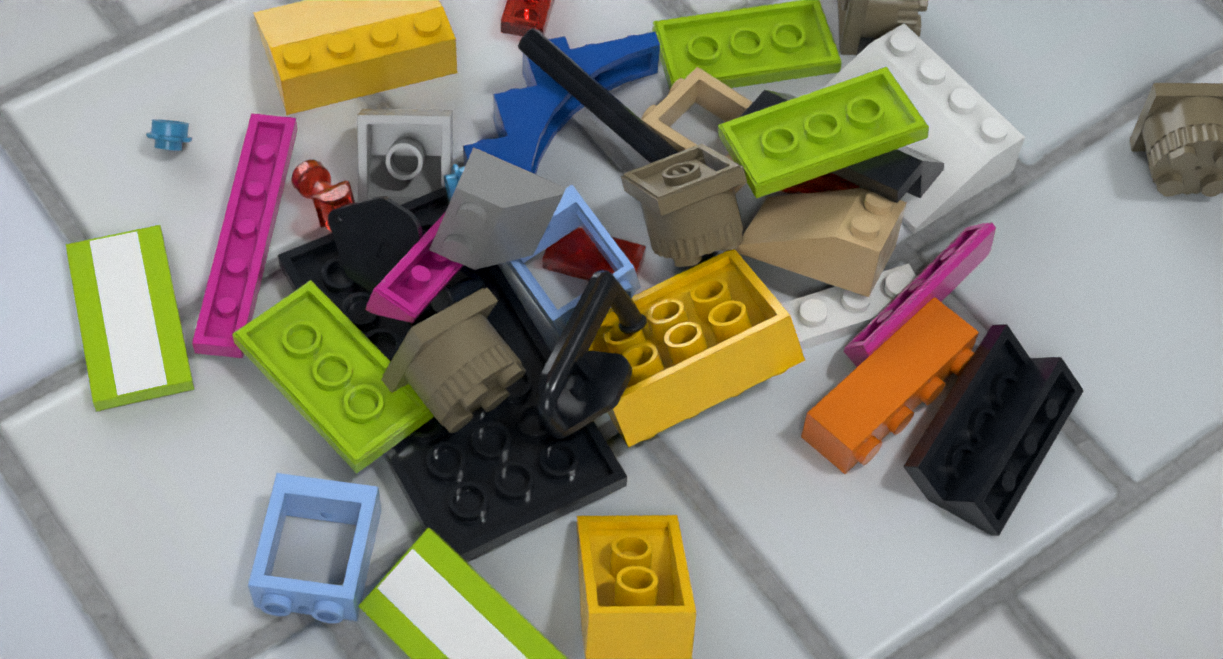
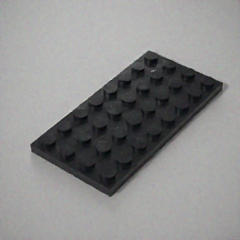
(504, 465)

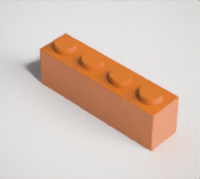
(889, 386)

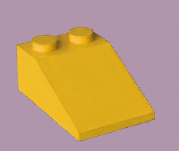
(634, 588)

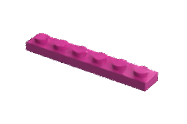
(245, 234)

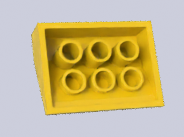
(354, 48)
(702, 343)

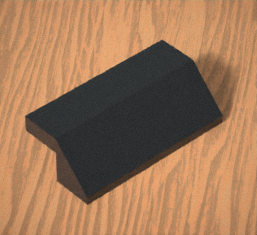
(886, 174)
(993, 431)

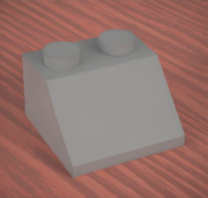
(403, 152)
(495, 213)

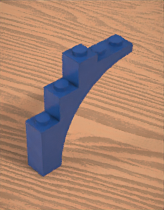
(535, 114)

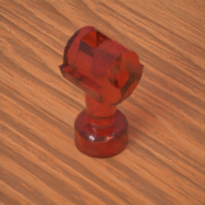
(314, 182)

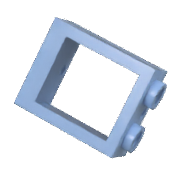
(568, 216)
(319, 501)

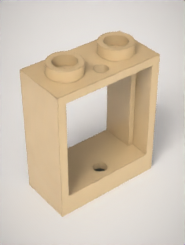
(697, 88)

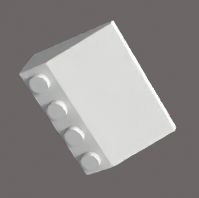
(963, 127)

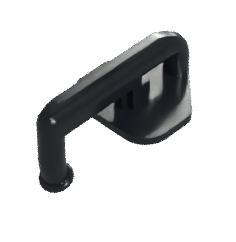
(377, 236)
(582, 382)

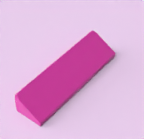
(413, 281)
(934, 281)

